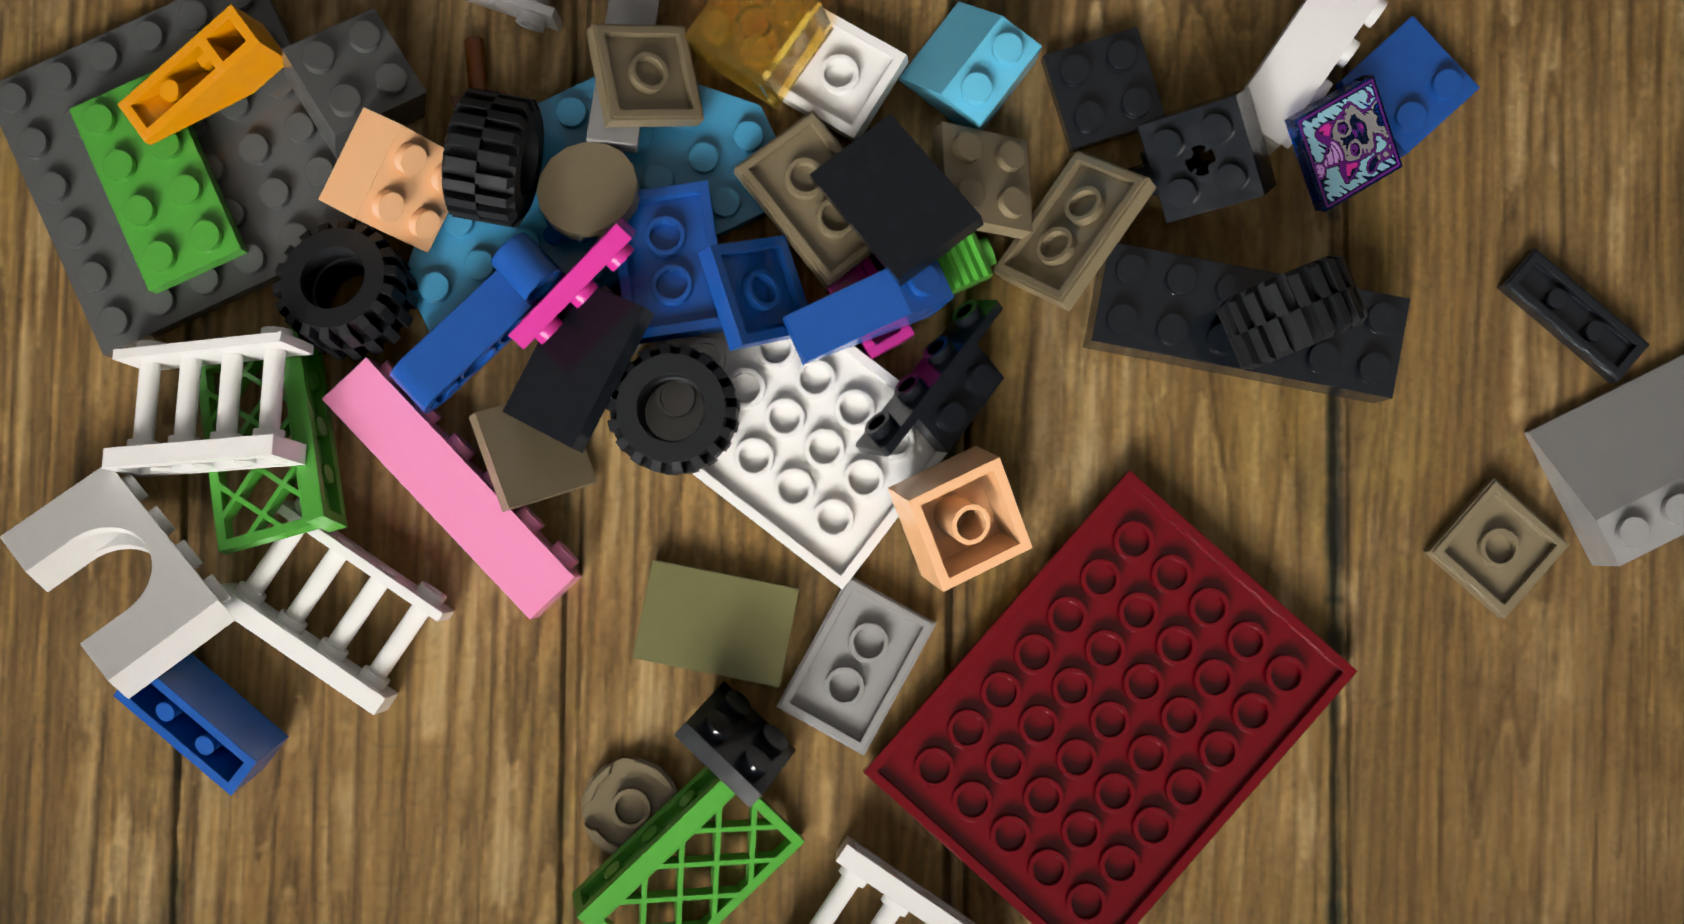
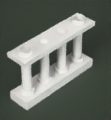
(226, 447)
(328, 656)
(899, 891)

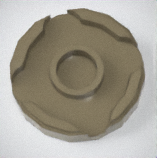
(587, 190)
(624, 799)

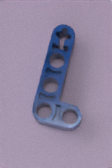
(478, 325)

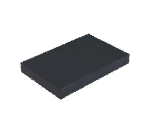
(896, 199)
(579, 368)

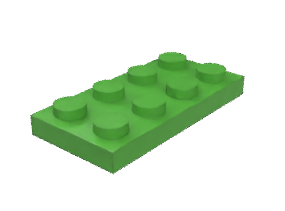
(158, 193)

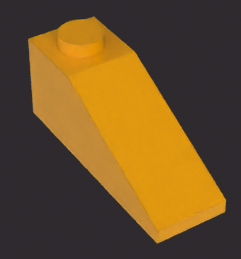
(206, 75)

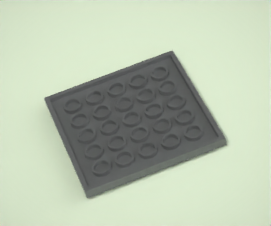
(259, 150)

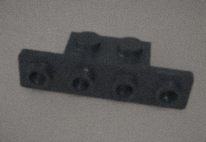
(942, 389)

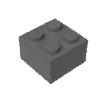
(350, 70)

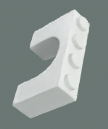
(176, 607)

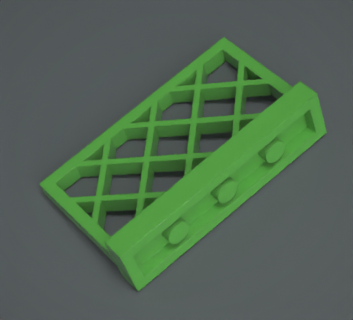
(318, 480)
(665, 834)

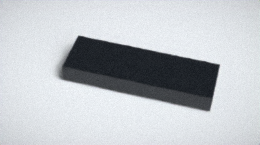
(1573, 316)

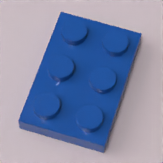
(666, 267)

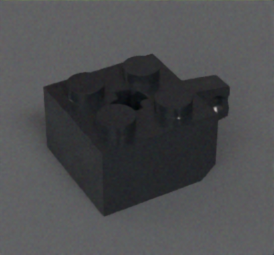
(1181, 176)

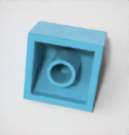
(971, 65)

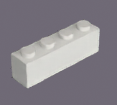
(1302, 59)

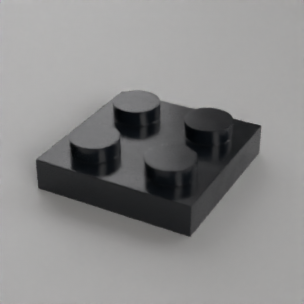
(1102, 89)
(736, 743)

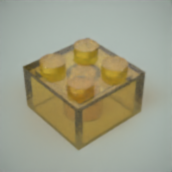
(760, 42)

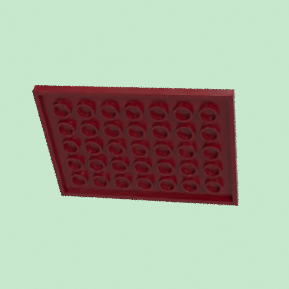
(1110, 717)

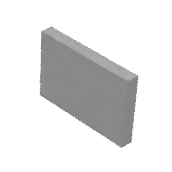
(856, 665)

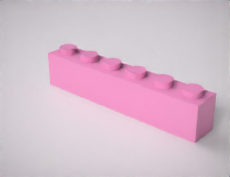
(453, 488)

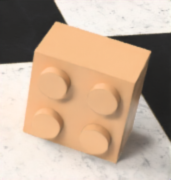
(389, 180)
(960, 517)

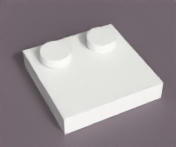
(847, 79)

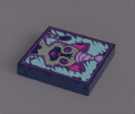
(1344, 143)

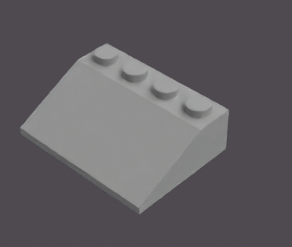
(1620, 465)

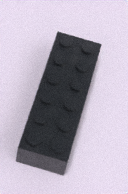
(1166, 312)

